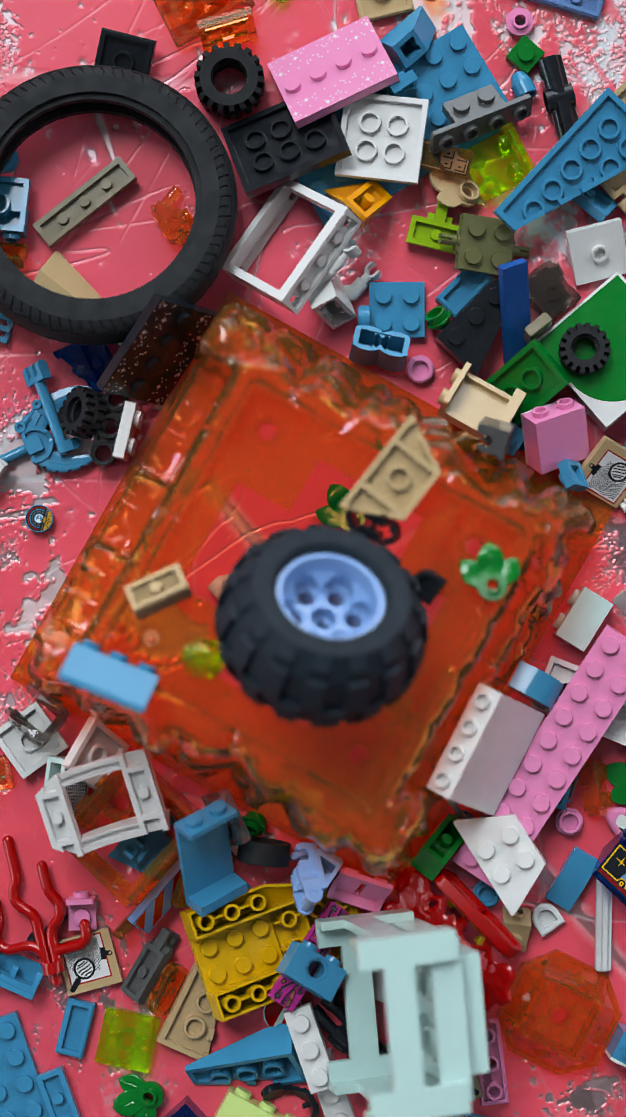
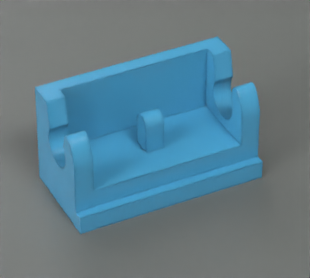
(20, 975)

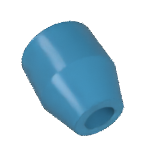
(522, 84)

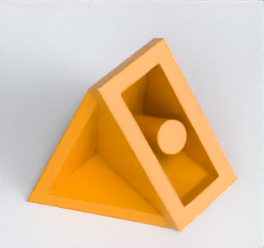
(362, 199)

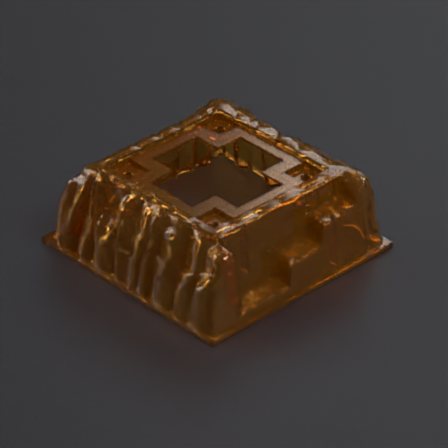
(196, 452)

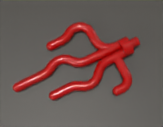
(47, 945)

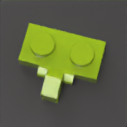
(425, 231)

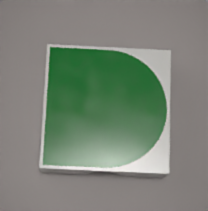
(604, 391)

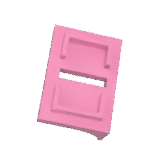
(369, 898)

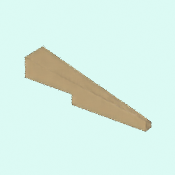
(64, 279)

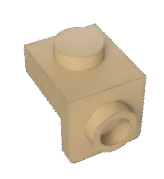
(518, 924)

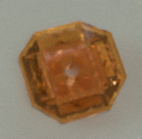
(552, 984)

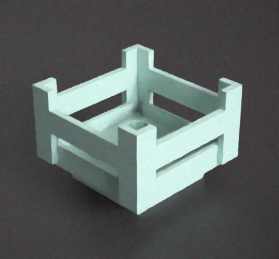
(430, 1014)

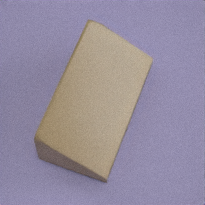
(157, 591)

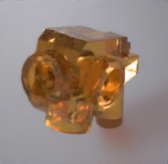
(172, 222)

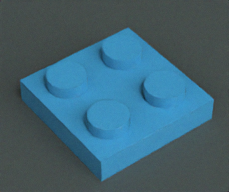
(398, 307)

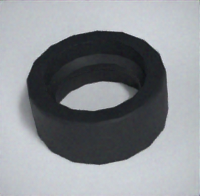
(265, 852)

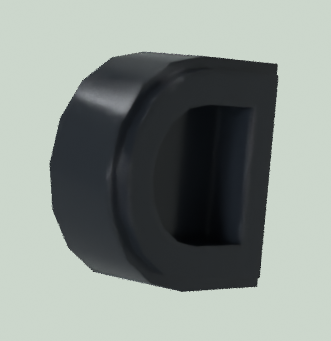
(430, 584)

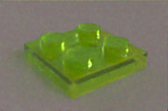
(127, 1039)

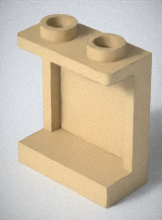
(473, 399)

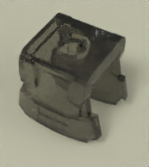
(550, 291)
(52, 703)

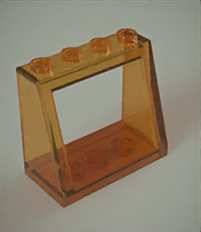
(110, 878)

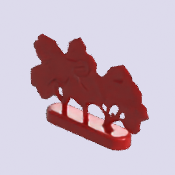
(416, 895)

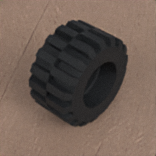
(225, 58)

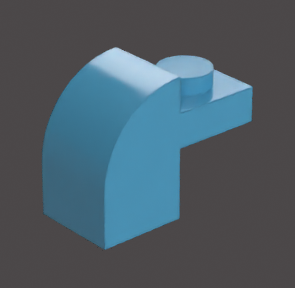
(535, 685)

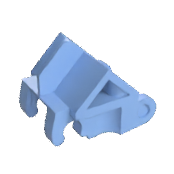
(311, 875)

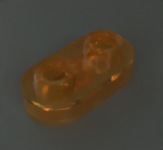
(166, 989)

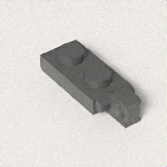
(149, 965)

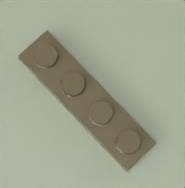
(85, 202)

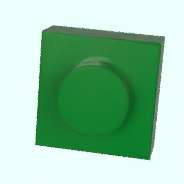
(525, 55)

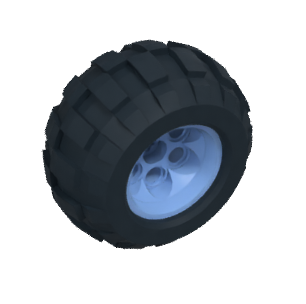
(321, 625)

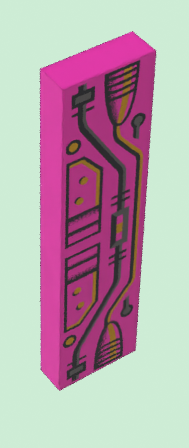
(289, 993)

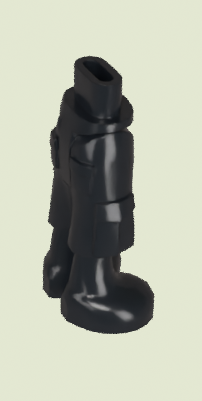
(338, 1034)

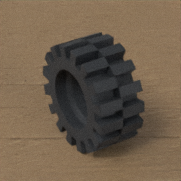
(588, 332)

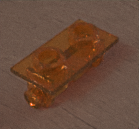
(598, 797)

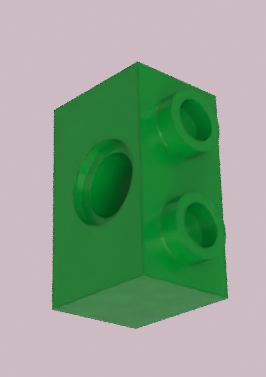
(438, 849)

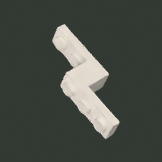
(313, 1060)

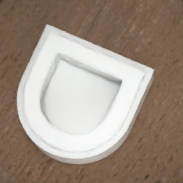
(546, 918)

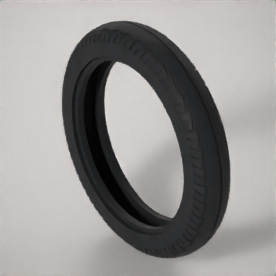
(180, 123)

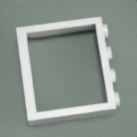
(313, 264)

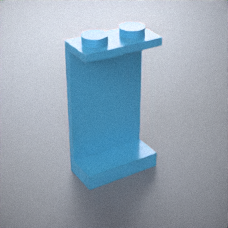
(207, 858)

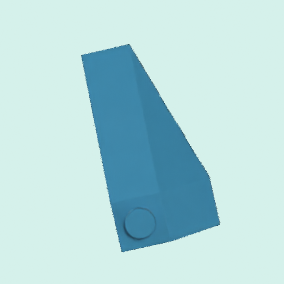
(259, 1056)

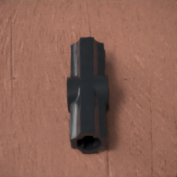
(557, 94)

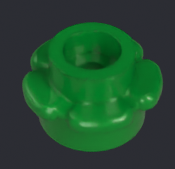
(438, 318)
(255, 823)

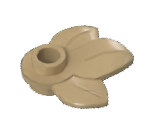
(454, 190)

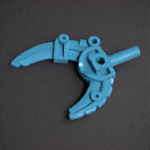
(40, 442)

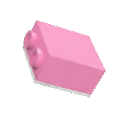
(555, 434)

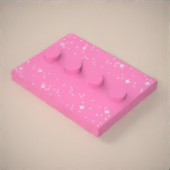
(333, 72)

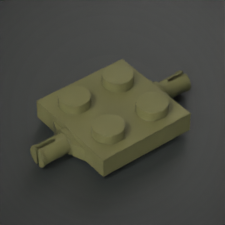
(482, 244)

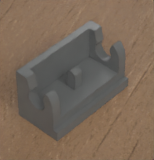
(498, 436)

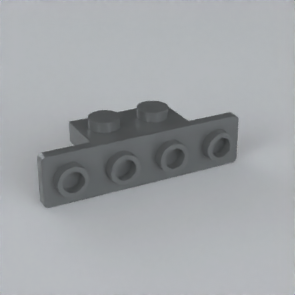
(477, 115)

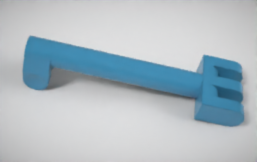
(35, 376)

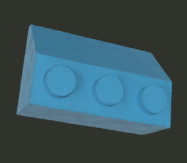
(110, 675)

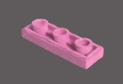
(494, 1083)

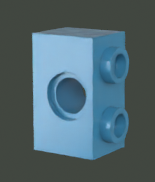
(295, 968)

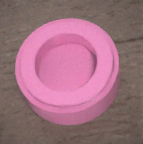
(419, 369)

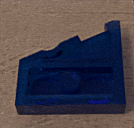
(86, 360)

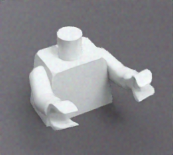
(332, 299)

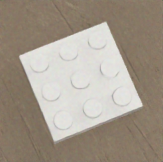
(384, 138)

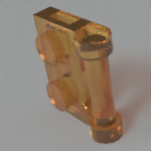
(229, 27)

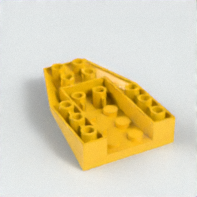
(244, 944)

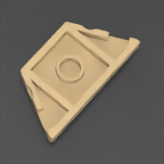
(396, 476)

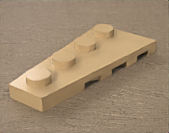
(190, 1020)

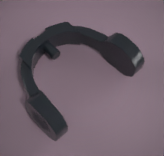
(277, 1090)

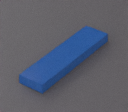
(514, 305)

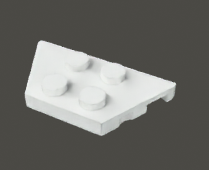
(504, 855)

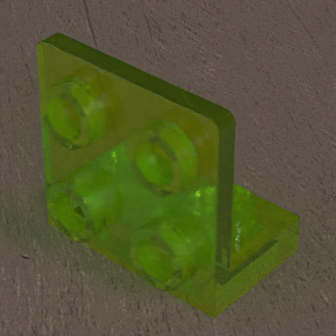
(499, 163)

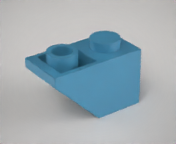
(409, 38)

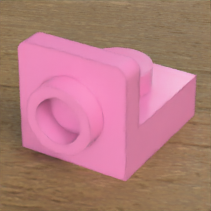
(80, 907)

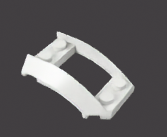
(143, 792)

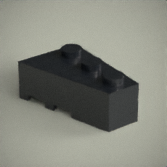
(473, 329)

